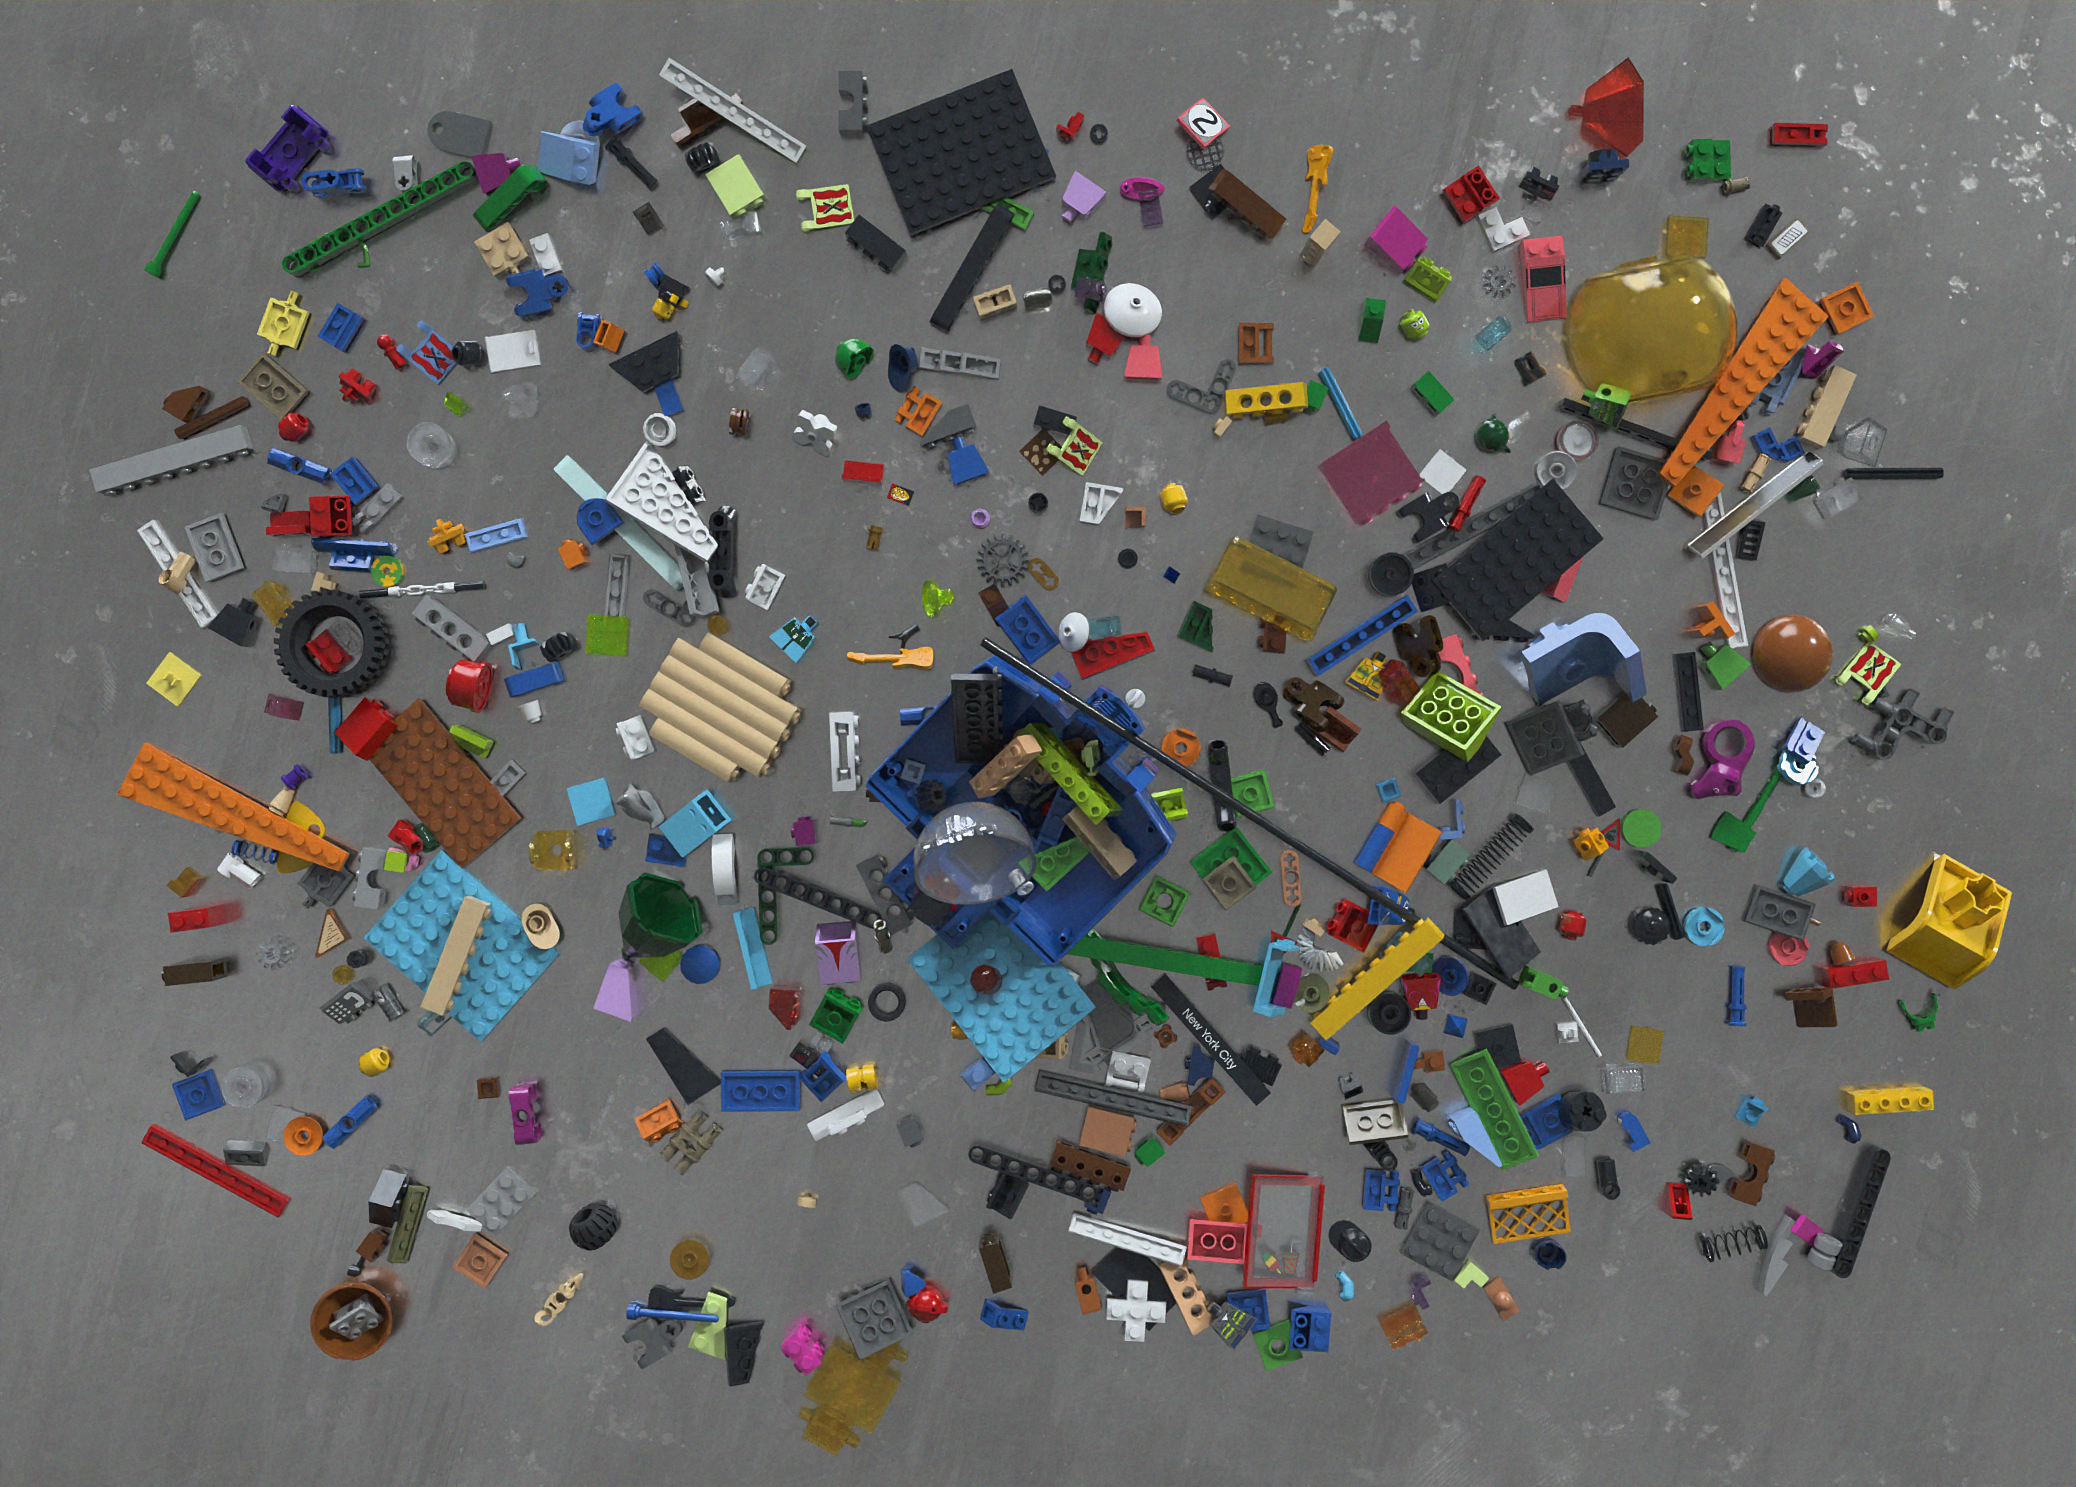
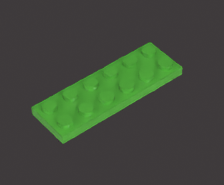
(1495, 1108)

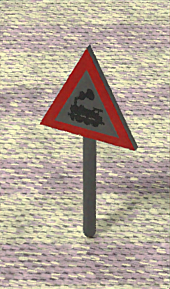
(1612, 837)

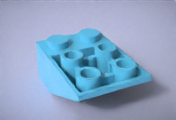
(694, 823)

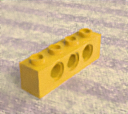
(1236, 397)
(1890, 1100)

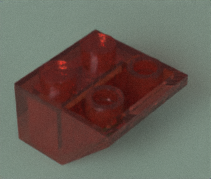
(783, 1004)

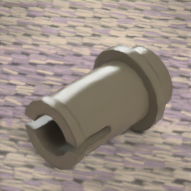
(1731, 186)

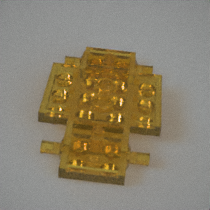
(849, 1395)

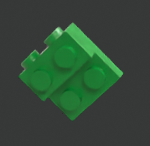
(1708, 160)
(836, 1015)

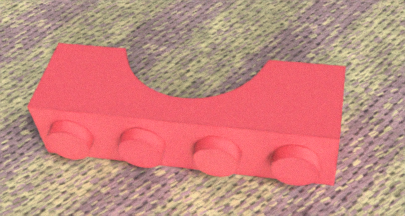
(1453, 654)

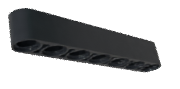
(972, 267)
(809, 890)
(1025, 1165)
(1858, 1201)

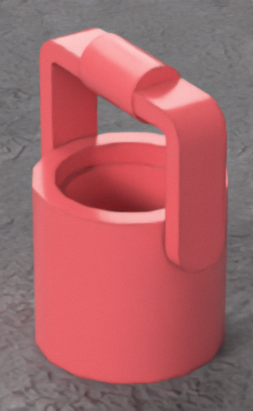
(1732, 446)

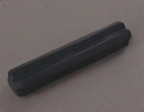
(1670, 911)

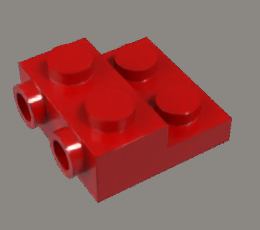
(1351, 925)

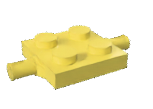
(283, 323)

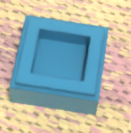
(1388, 790)

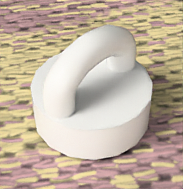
(714, 276)
(1135, 698)

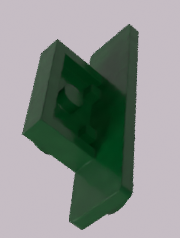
(1093, 265)

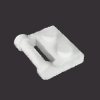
(1130, 1066)

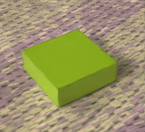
(395, 861)

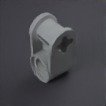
(405, 171)

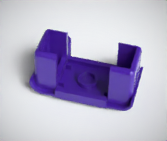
(289, 150)

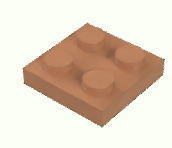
(479, 1261)

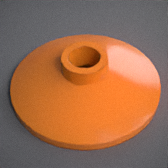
(294, 1137)

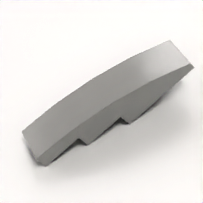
(959, 363)
(1773, 1263)

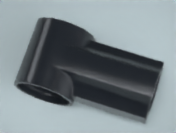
(1607, 1177)

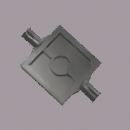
(324, 884)

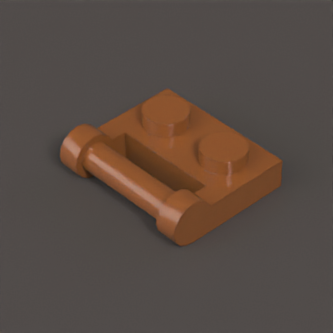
(1250, 343)

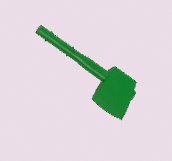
(1738, 834)

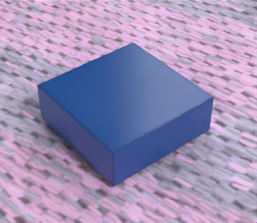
(1330, 1045)

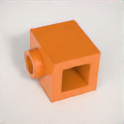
(573, 554)

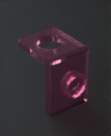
(283, 707)

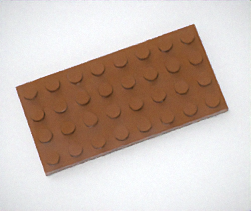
(443, 785)

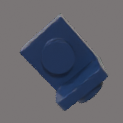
(1101, 1199)

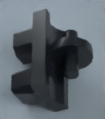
(1539, 186)

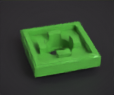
(1178, 900)
(1266, 1337)

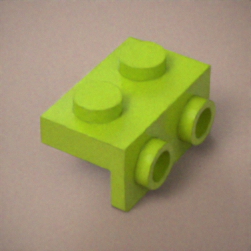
(1172, 804)

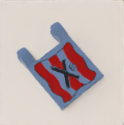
(432, 355)

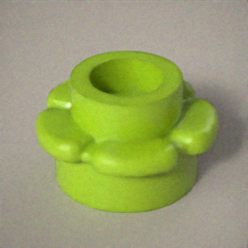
(1870, 634)

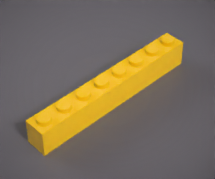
(1377, 978)

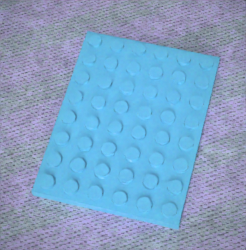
(418, 929)
(1027, 1011)

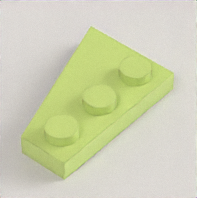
(709, 1336)

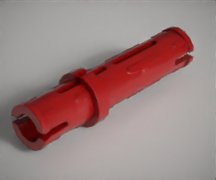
(1465, 507)

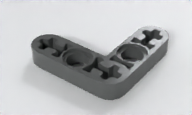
(1212, 394)
(678, 612)

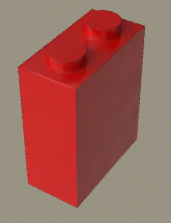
(366, 728)
(197, 918)

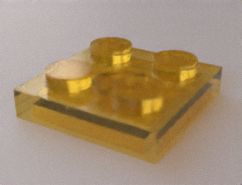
(1687, 235)

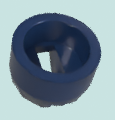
(863, 410)

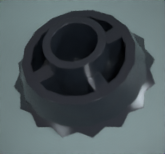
(1652, 926)

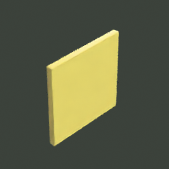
(173, 679)

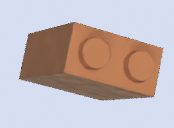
(1107, 1130)

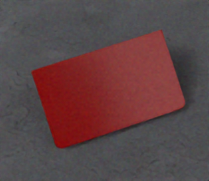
(863, 472)
(289, 523)

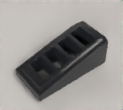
(1760, 525)

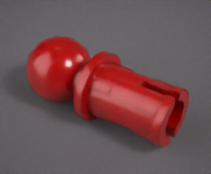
(385, 343)

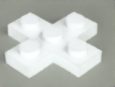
(1135, 1310)

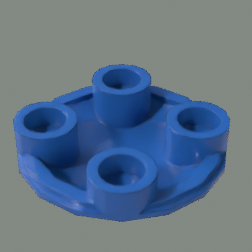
(699, 964)

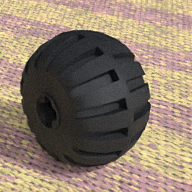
(593, 1226)

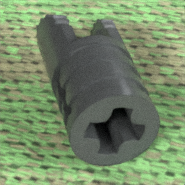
(388, 1003)

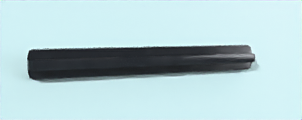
(1894, 473)

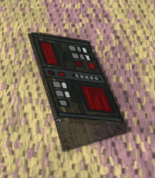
(806, 1057)

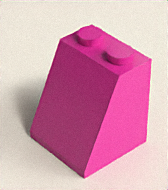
(1397, 240)

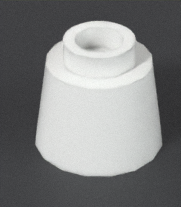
(530, 711)

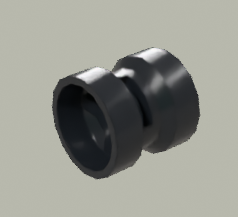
(1038, 503)

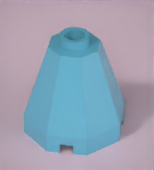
(1807, 874)

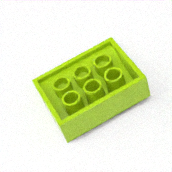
(1451, 715)

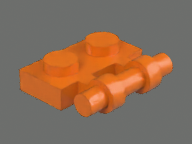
(922, 415)

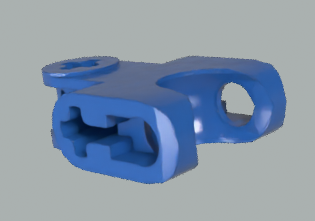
(608, 113)
(334, 183)
(539, 290)

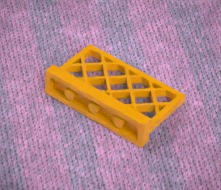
(1523, 1198)

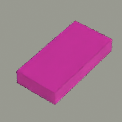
(1806, 1229)

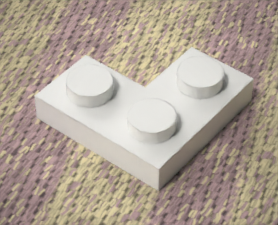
(1497, 233)

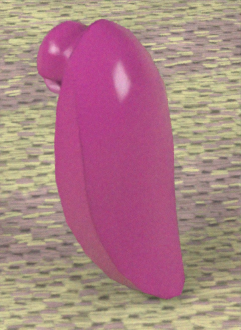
(1132, 186)

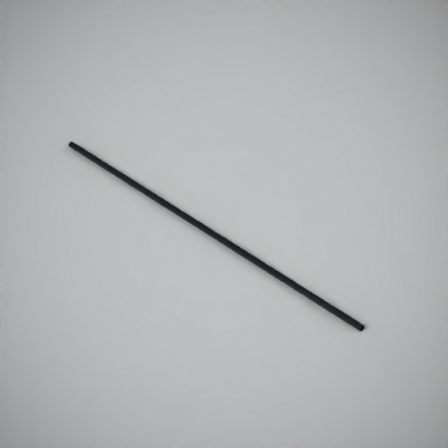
(1236, 805)

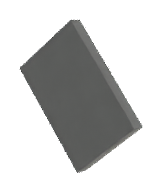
(1780, 912)

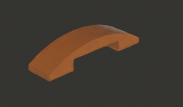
(1200, 1101)

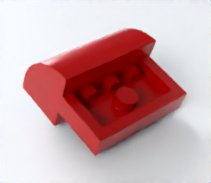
(1471, 194)

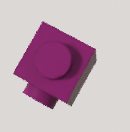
(804, 831)

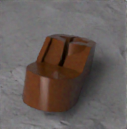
(1685, 759)

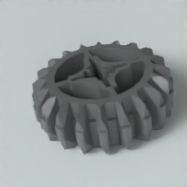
(1013, 546)

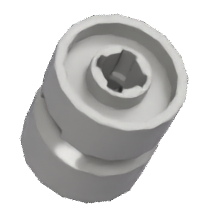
(1825, 1249)

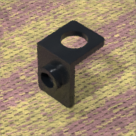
(184, 1067)

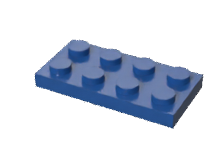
(760, 1091)

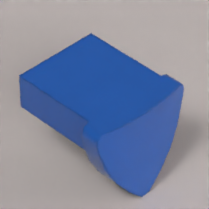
(911, 1283)

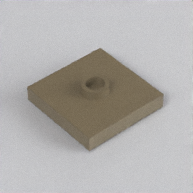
(1229, 883)

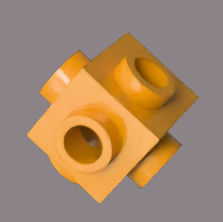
(1590, 843)

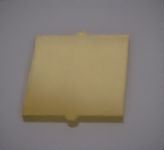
(1645, 1045)

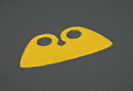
(304, 818)

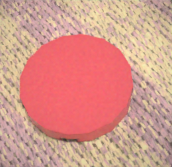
(1787, 950)

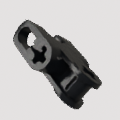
(1431, 511)

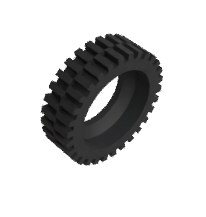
(298, 627)

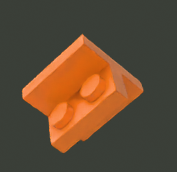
(1713, 623)

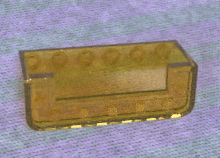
(1271, 588)

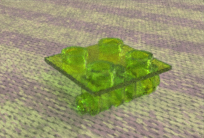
(606, 635)

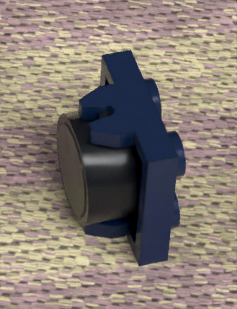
(1604, 164)

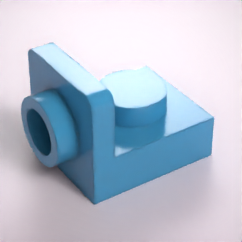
(1751, 1111)

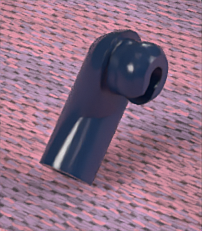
(1852, 1126)

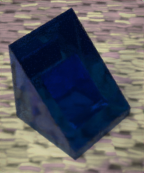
(1171, 575)

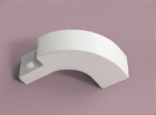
(723, 869)

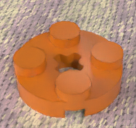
(1190, 742)

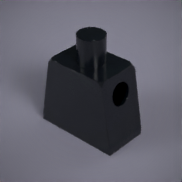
(235, 622)

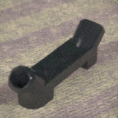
(722, 528)
(1220, 776)

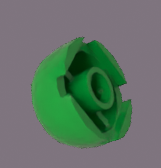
(852, 356)

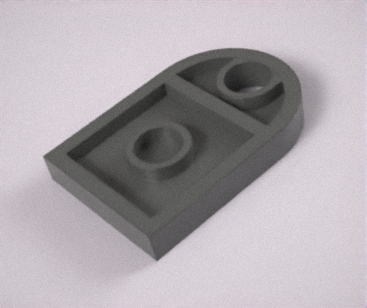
(460, 134)

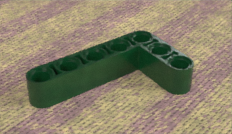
(773, 905)

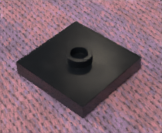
(1654, 867)
(1500, 1044)

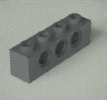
(893, 923)

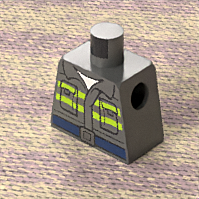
(1230, 1323)

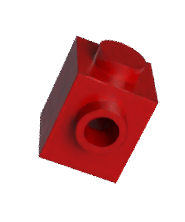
(1861, 896)

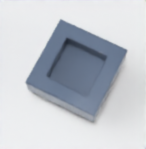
(913, 771)

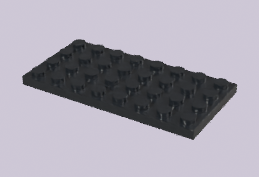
(1517, 560)

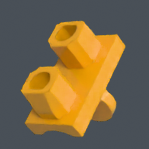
(439, 540)

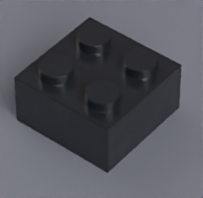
(1479, 988)

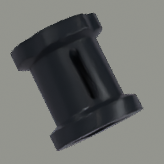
(359, 953)

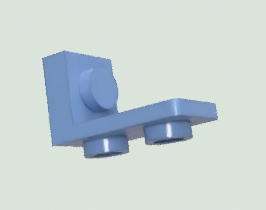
(1459, 827)

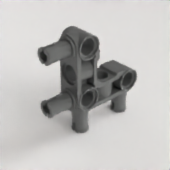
(1893, 729)

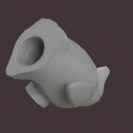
(640, 806)

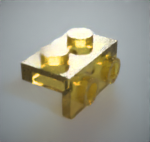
(272, 601)

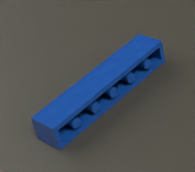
(1361, 635)

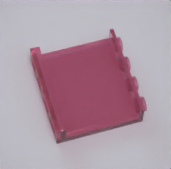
(1371, 474)

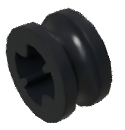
(1103, 130)
(1057, 290)

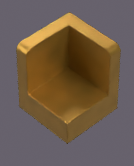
(185, 883)

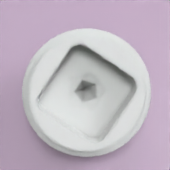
(1815, 788)

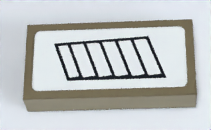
(1788, 238)

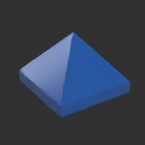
(1455, 1026)

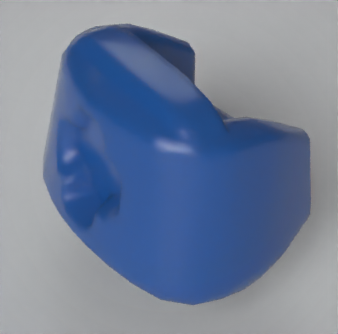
(604, 837)

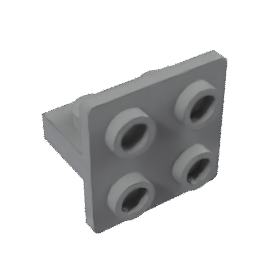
(356, 1317)

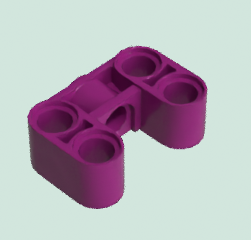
(521, 1099)

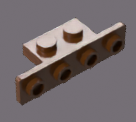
(697, 118)

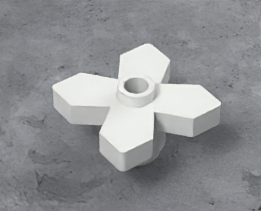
(815, 431)

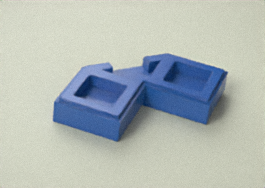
(1767, 444)

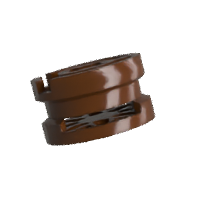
(739, 422)

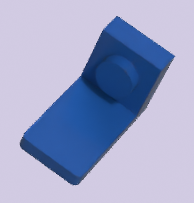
(1003, 1317)

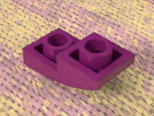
(1287, 986)

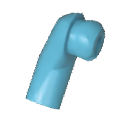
(1348, 1286)

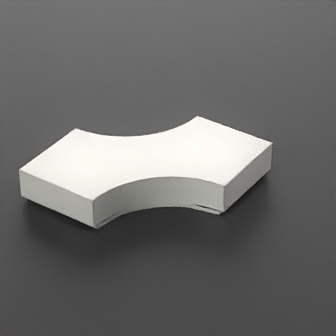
(454, 1220)

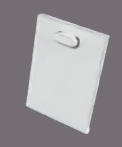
(512, 351)

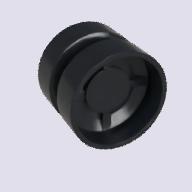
(1388, 1013)

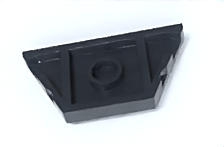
(651, 363)

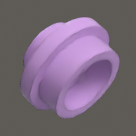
(979, 518)

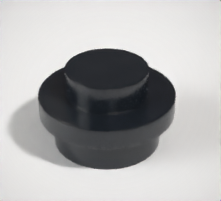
(1127, 558)

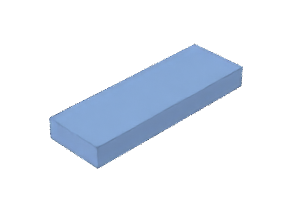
(495, 535)

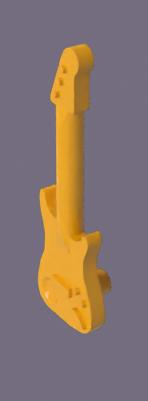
(1318, 159)
(918, 658)

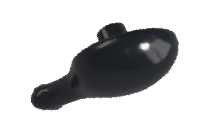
(1267, 699)

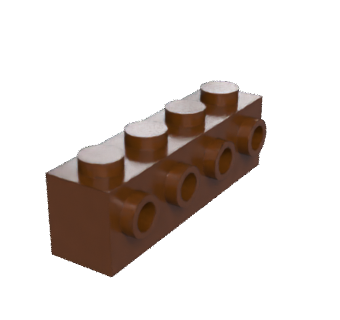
(1247, 203)
(1090, 1166)

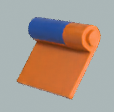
(1398, 847)

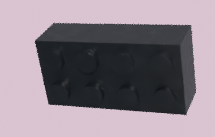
(1448, 773)

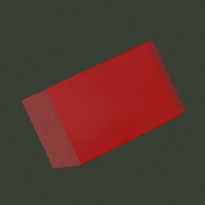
(1678, 1202)

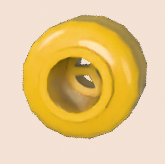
(1174, 498)
(373, 1062)

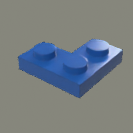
(1254, 1303)

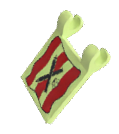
(829, 205)
(1078, 448)
(1872, 669)

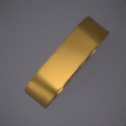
(1046, 570)

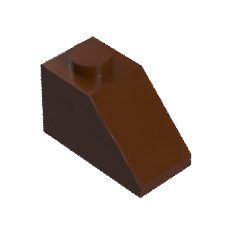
(185, 402)

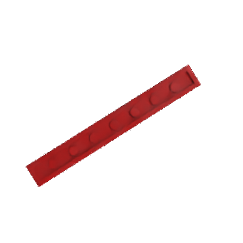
(215, 1171)

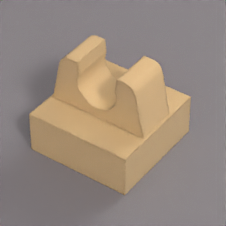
(322, 582)

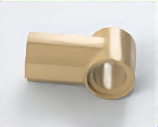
(175, 576)

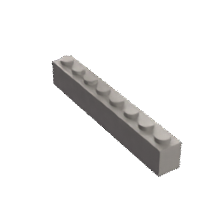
(171, 459)

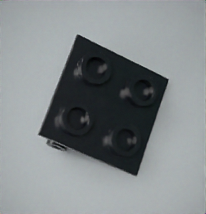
(1203, 194)
(1425, 591)
(1465, 933)

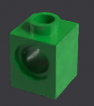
(1316, 394)
(1149, 1151)

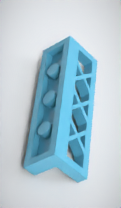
(752, 948)

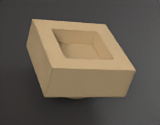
(1221, 426)
(1314, 926)

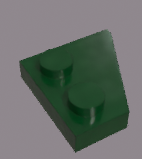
(1198, 626)

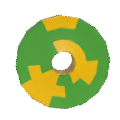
(378, 571)

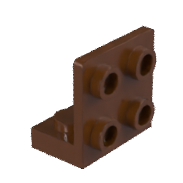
(1814, 1006)

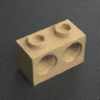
(995, 301)

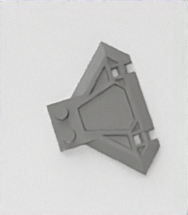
(1107, 1030)

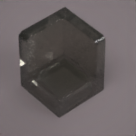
(648, 218)

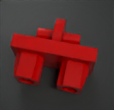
(353, 390)

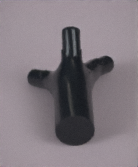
(905, 635)

